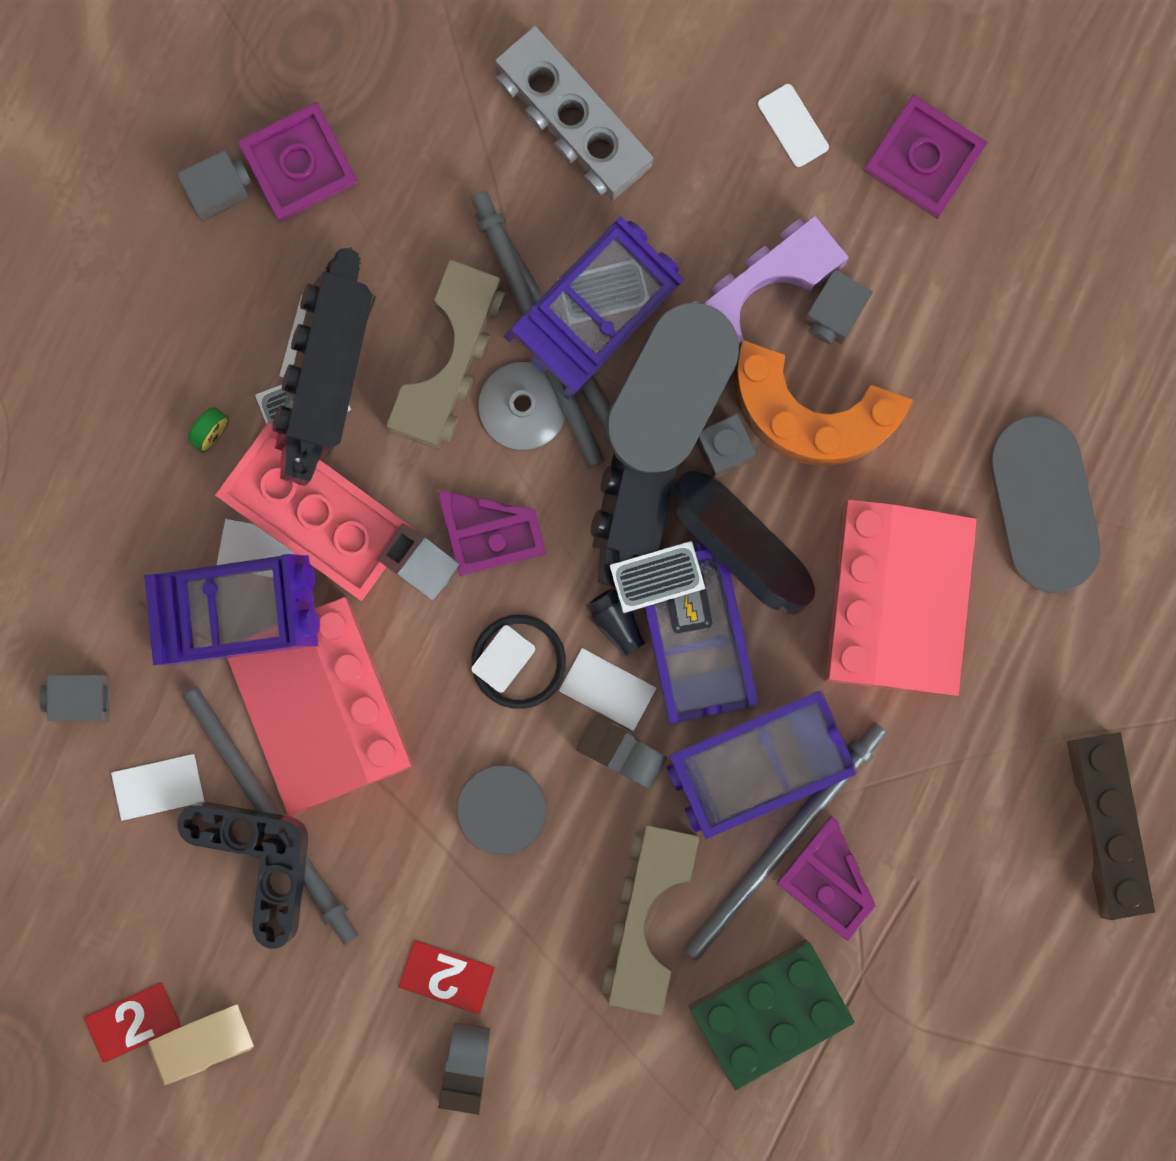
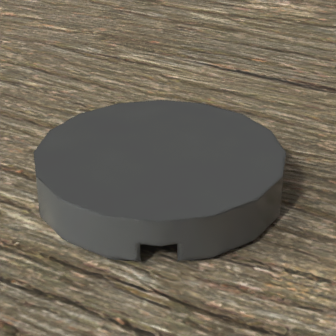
(501, 810)

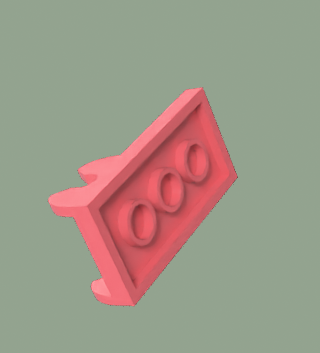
(325, 519)

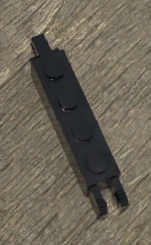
(323, 367)
(630, 515)

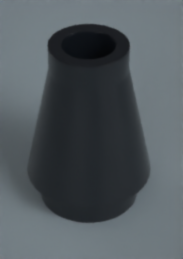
(613, 623)

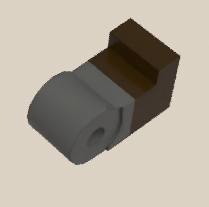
(621, 752)
(465, 1069)

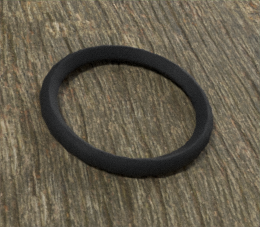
(560, 653)

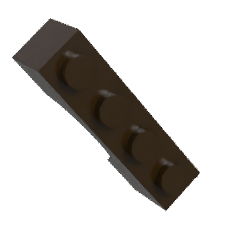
(1118, 851)

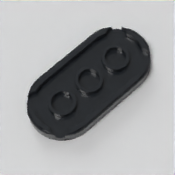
(742, 543)

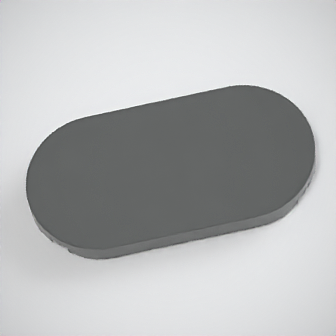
(672, 388)
(1045, 504)

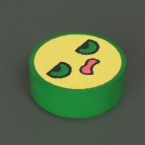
(208, 429)

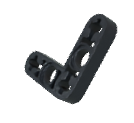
(272, 858)

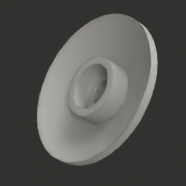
(516, 428)

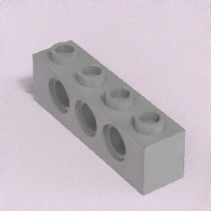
(536, 56)

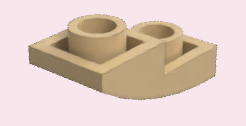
(200, 1045)

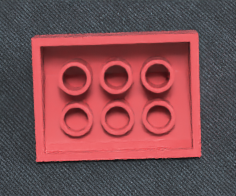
(900, 598)
(322, 713)

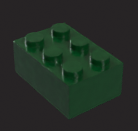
(771, 1014)

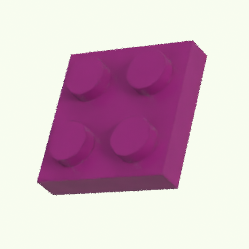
(925, 156)
(298, 162)

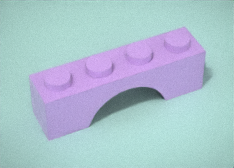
(802, 259)

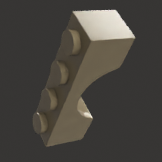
(426, 408)
(638, 977)

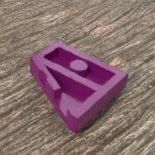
(489, 532)
(829, 881)

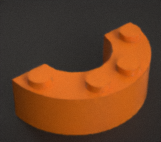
(806, 434)

